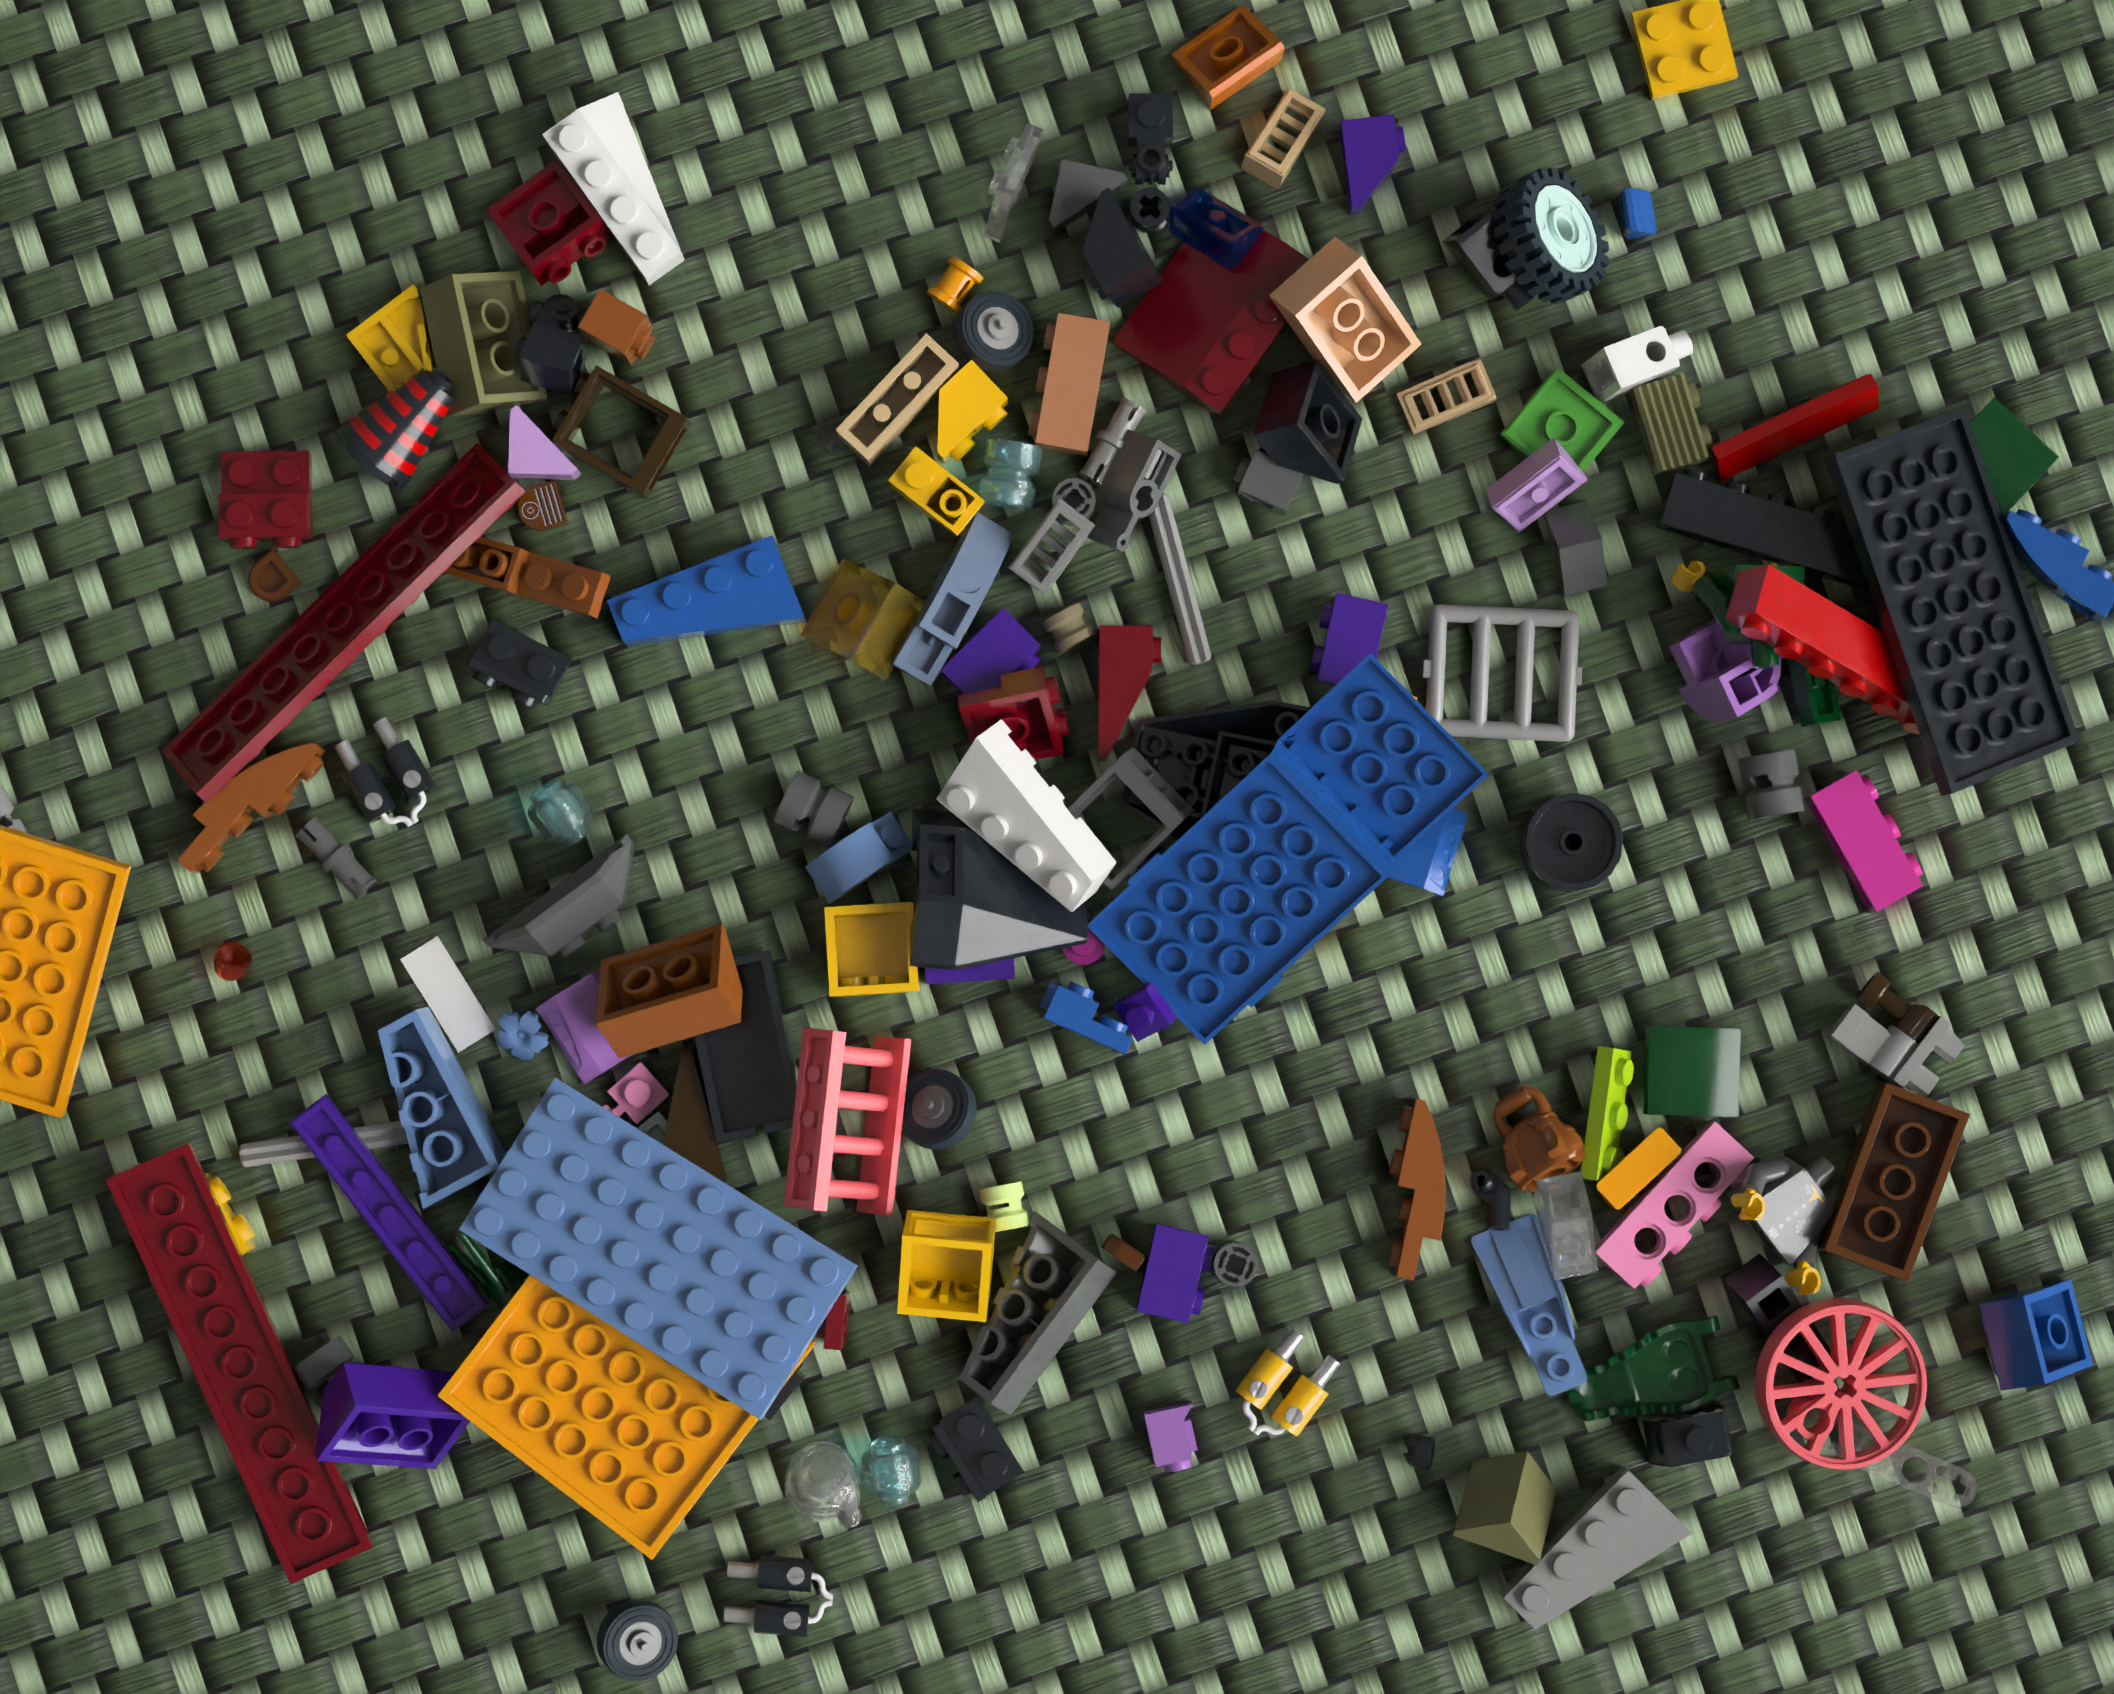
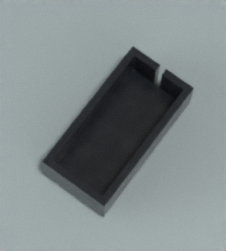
(750, 1063)

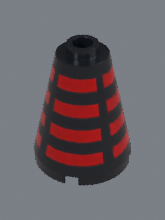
(399, 426)

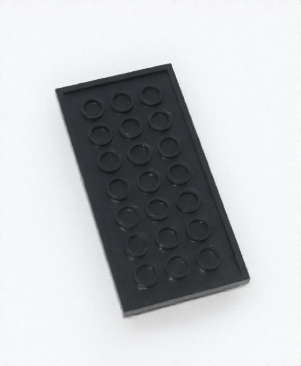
(1952, 601)

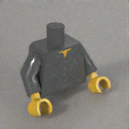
(1788, 1212)

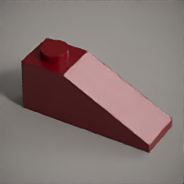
(1124, 669)

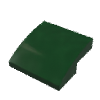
(2010, 453)
(1692, 1071)

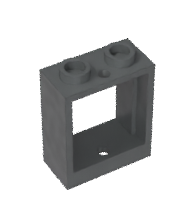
(1152, 791)

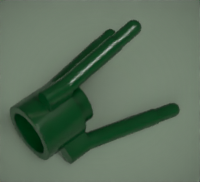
(497, 1282)

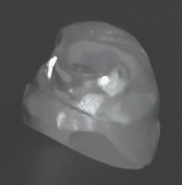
(824, 1484)

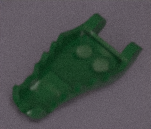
(1657, 1374)

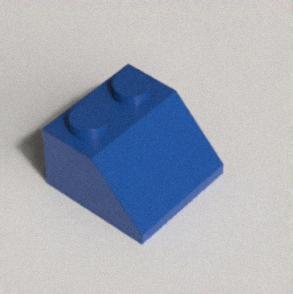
(2035, 1335)

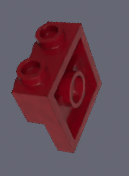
(550, 223)
(265, 498)
(1025, 706)

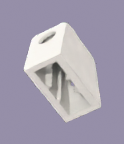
(1635, 362)

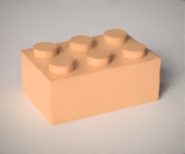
(1345, 319)

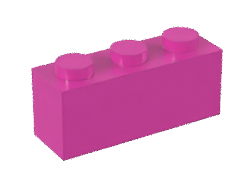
(1865, 841)

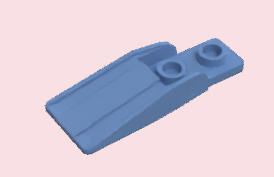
(1532, 1301)

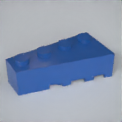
(715, 597)

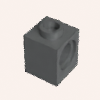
(1266, 482)

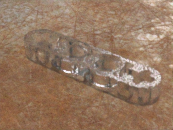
(1891, 1470)

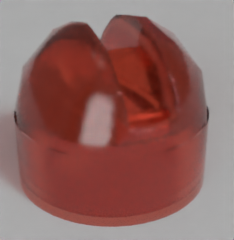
(232, 961)

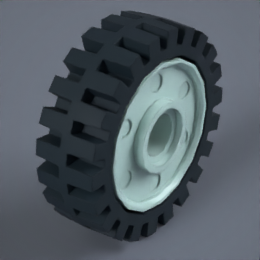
(1550, 235)

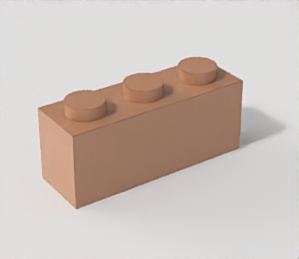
(1069, 384)

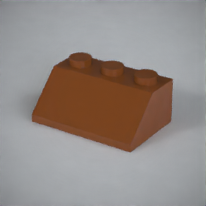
(668, 992)

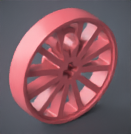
(1824, 1394)

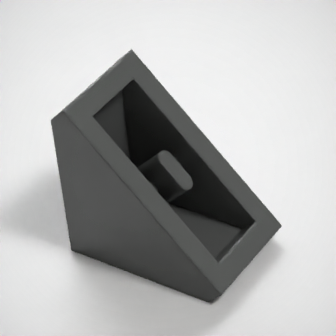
(1079, 191)
(1576, 548)

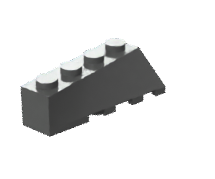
(1034, 1313)

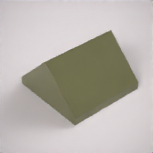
(1507, 1506)

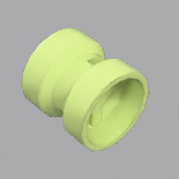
(1006, 1217)

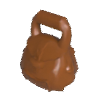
(1538, 1143)

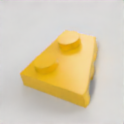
(395, 339)

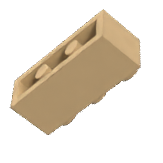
(897, 399)

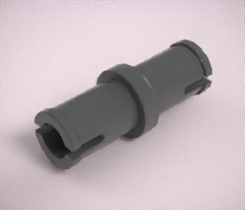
(336, 857)

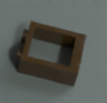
(661, 450)

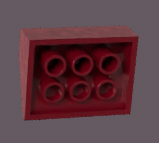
(1211, 322)

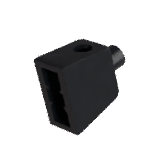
(1476, 250)

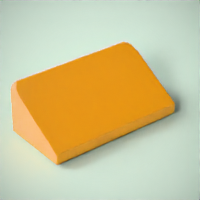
(1638, 1169)

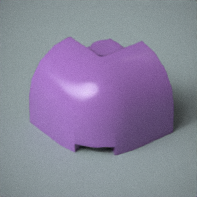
(1721, 674)

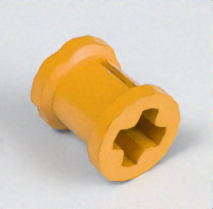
(954, 284)

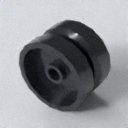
(1545, 849)

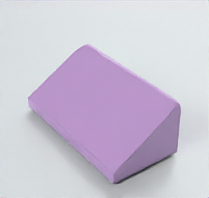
(1535, 485)

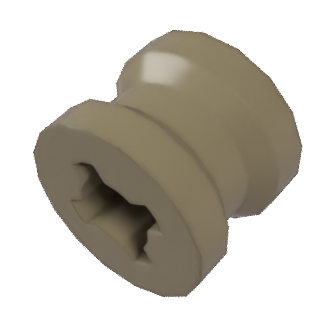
(1068, 628)

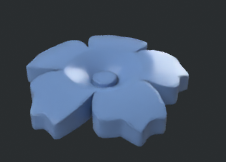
(521, 1034)

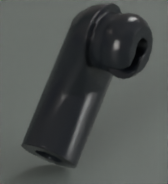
(1495, 1195)

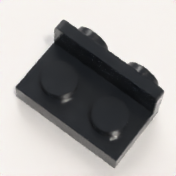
(520, 664)
(976, 1449)

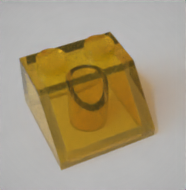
(863, 618)

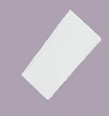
(447, 994)

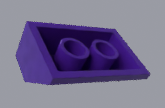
(387, 1417)

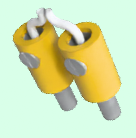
(1302, 1399)

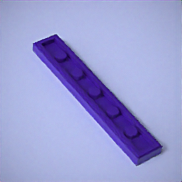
(389, 1213)

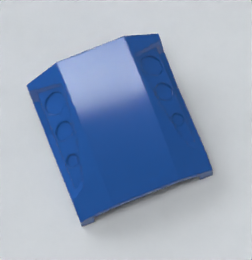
(1432, 855)

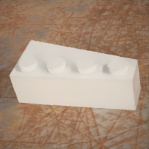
(1026, 819)

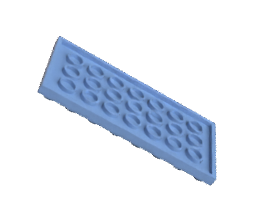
(658, 1248)

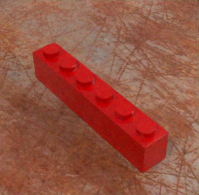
(1821, 637)

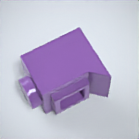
(1171, 1436)

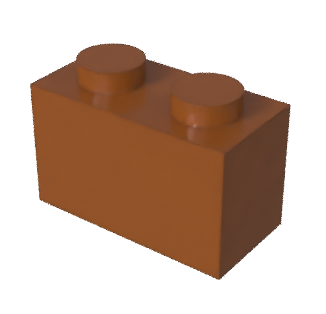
(617, 328)

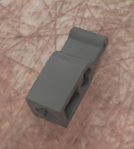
(1132, 487)

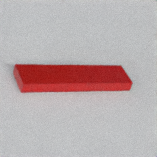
(1795, 427)

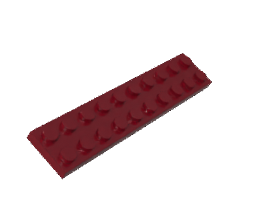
(342, 622)
(239, 1361)

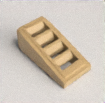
(1267, 161)
(1440, 382)

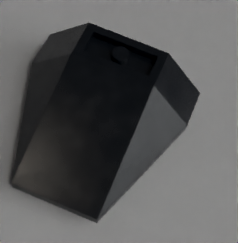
(1208, 752)
(977, 902)

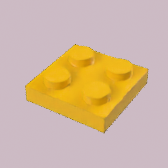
(1683, 46)

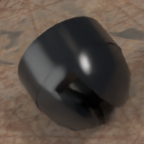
(1423, 1451)

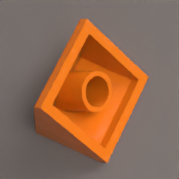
(1228, 56)

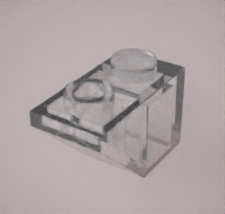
(1566, 1225)

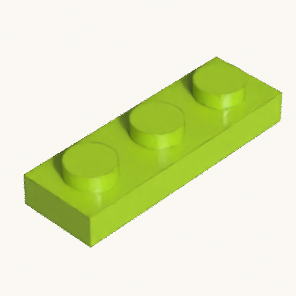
(1606, 1112)

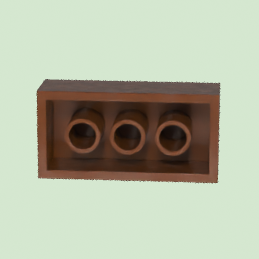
(1893, 1181)

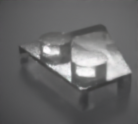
(1008, 184)

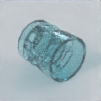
(1009, 475)

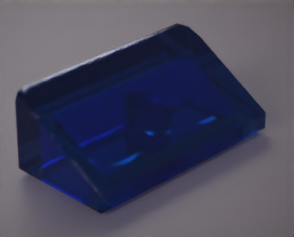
(1214, 228)

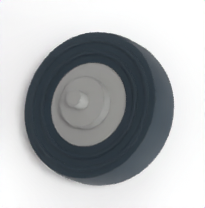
(994, 331)

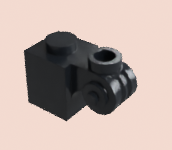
(1150, 132)
(552, 351)

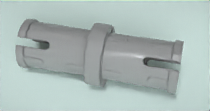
(1111, 440)

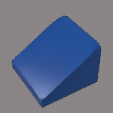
(1636, 213)

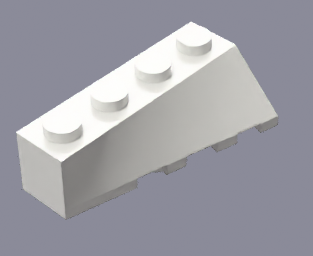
(610, 170)

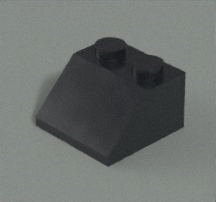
(1116, 255)
(1308, 423)

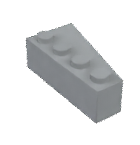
(1597, 1546)

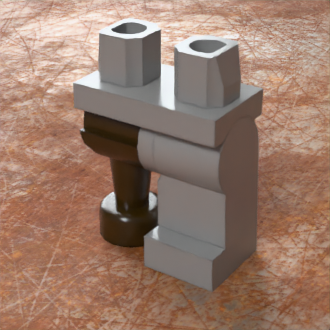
(1901, 1048)

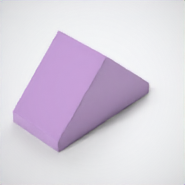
(533, 453)

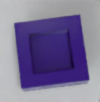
(1144, 1011)

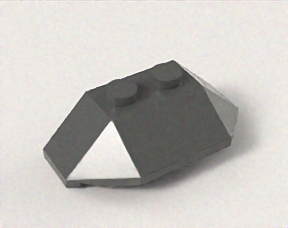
(572, 907)

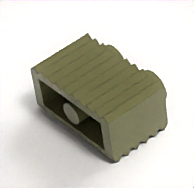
(1670, 424)

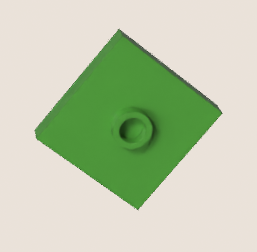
(1568, 415)

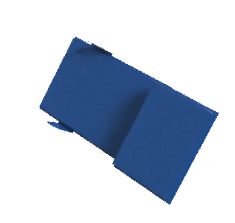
(1288, 850)

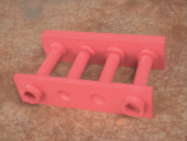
(816, 1119)

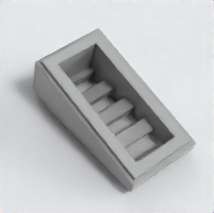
(1032, 571)

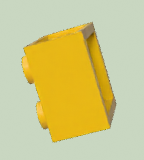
(870, 949)
(946, 1265)

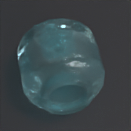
(560, 812)
(891, 1470)

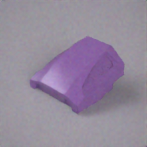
(572, 1022)

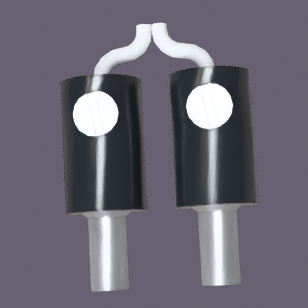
(368, 787)
(778, 1616)

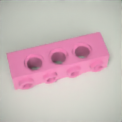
(1618, 1246)

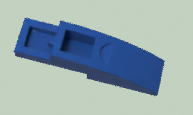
(2058, 562)

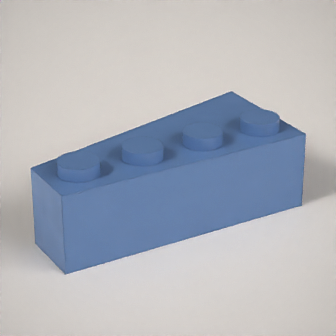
(440, 1113)

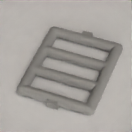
(1526, 620)

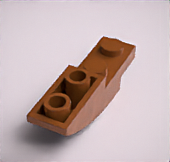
(532, 576)
(260, 787)
(1422, 1170)

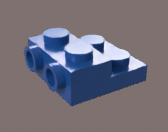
(1075, 1010)

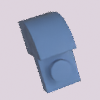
(859, 857)

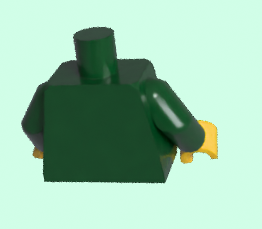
(1716, 594)

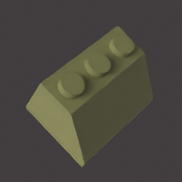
(474, 339)

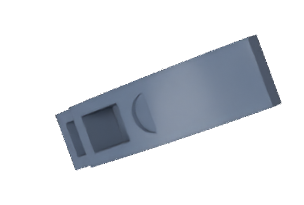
(954, 599)

